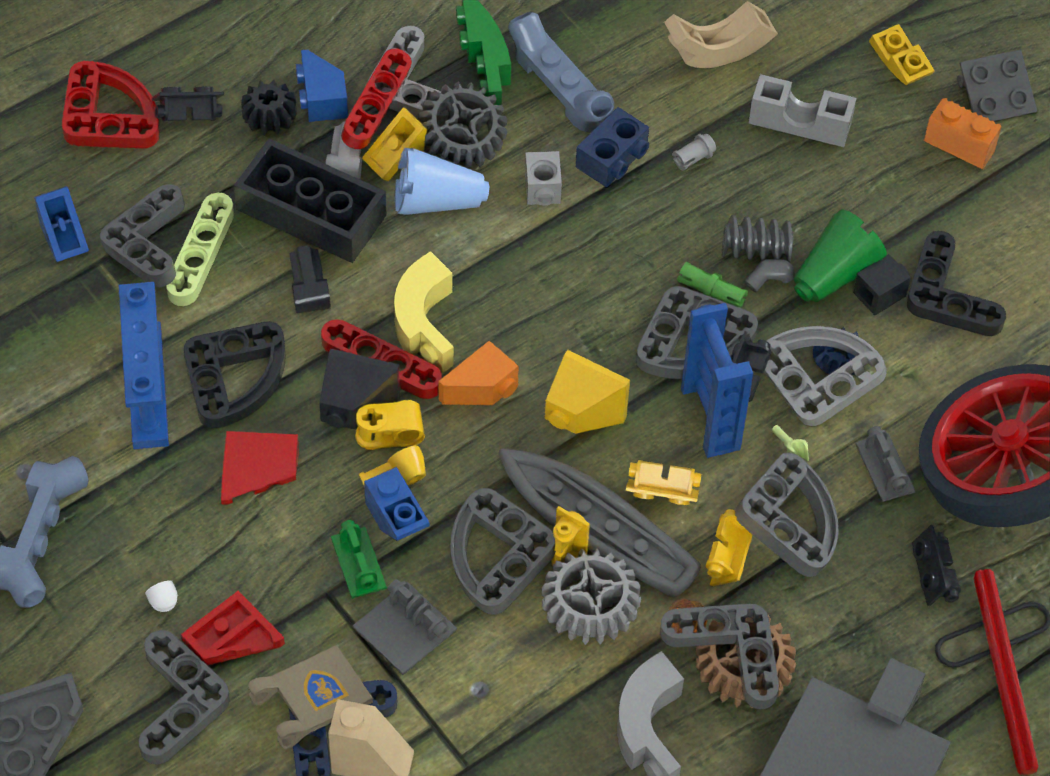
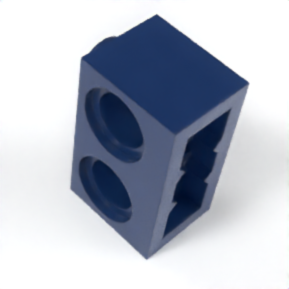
(612, 147)

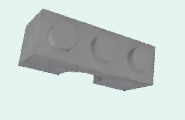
(778, 109)

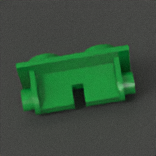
(358, 560)

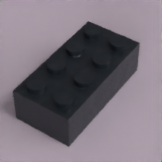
(310, 200)

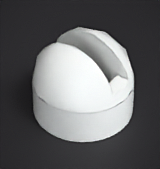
(162, 596)

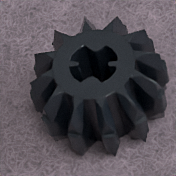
(268, 107)

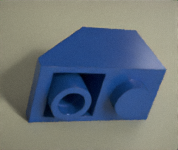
(324, 88)
(394, 505)

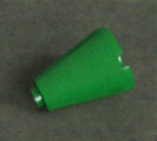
(837, 257)

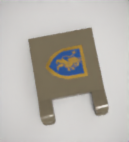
(311, 692)

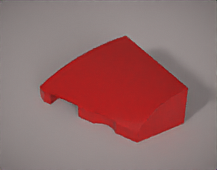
(257, 462)

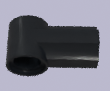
(309, 287)

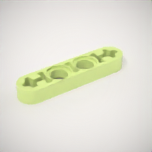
(203, 249)

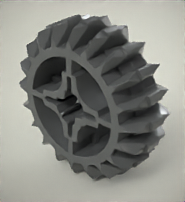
(481, 112)

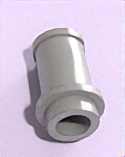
(701, 147)

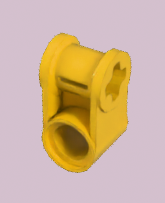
(392, 423)

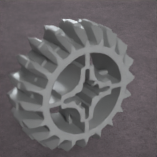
(575, 608)

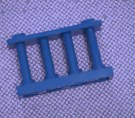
(143, 365)
(719, 382)

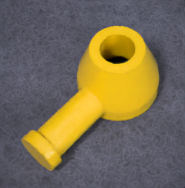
(409, 463)

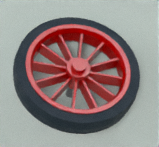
(1001, 449)

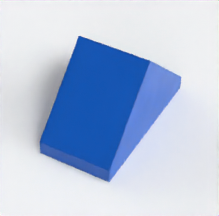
(60, 224)

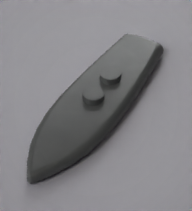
(612, 520)

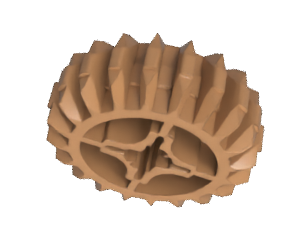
(725, 672)

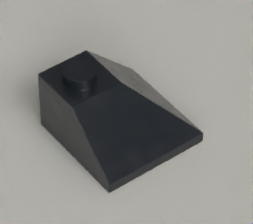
(355, 382)

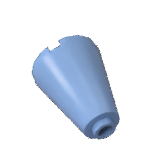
(436, 185)

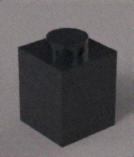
(882, 284)

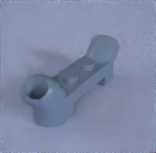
(539, 53)
(45, 489)

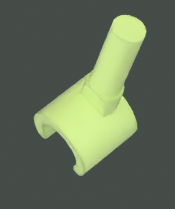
(795, 446)

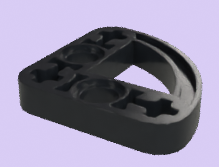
(217, 356)

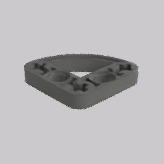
(672, 367)
(768, 509)
(520, 541)

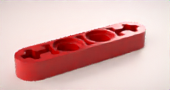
(376, 98)
(386, 352)

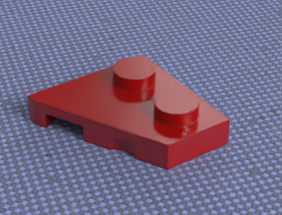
(231, 632)

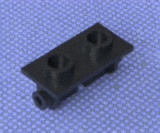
(174, 104)
(756, 354)
(932, 554)

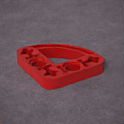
(87, 117)

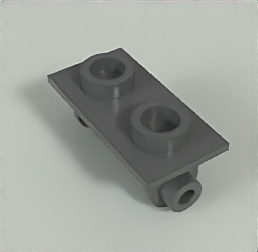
(884, 465)

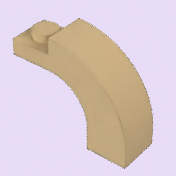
(724, 41)

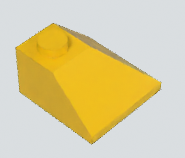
(586, 396)

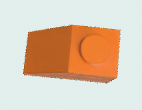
(480, 378)

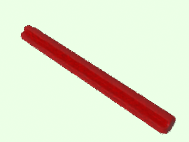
(1005, 672)

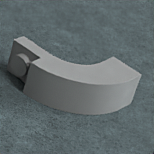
(645, 693)

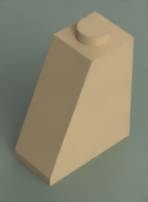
(366, 743)

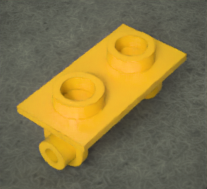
(675, 487)
(570, 534)
(728, 557)

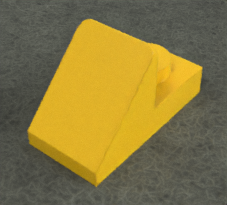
(386, 151)

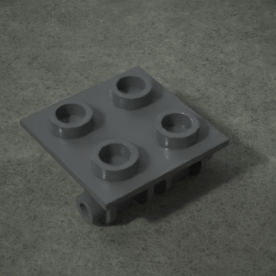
(998, 86)
(404, 627)

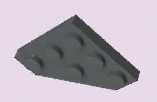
(36, 725)

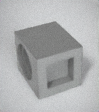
(543, 178)

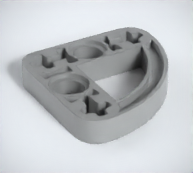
(810, 392)

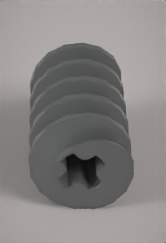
(757, 238)

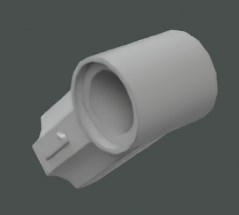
(344, 157)

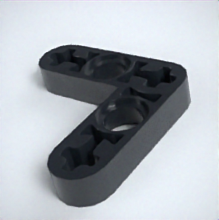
(934, 292)

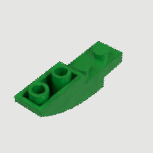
(485, 47)

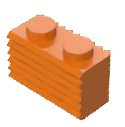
(962, 133)

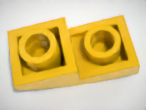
(899, 55)

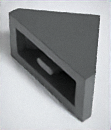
(896, 691)

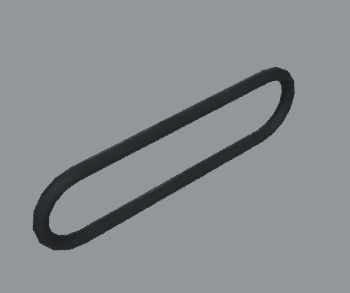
(978, 624)

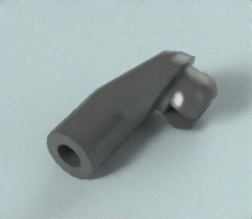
(770, 269)

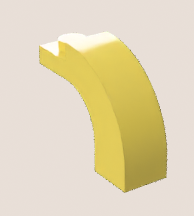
(417, 292)

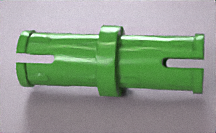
(712, 285)

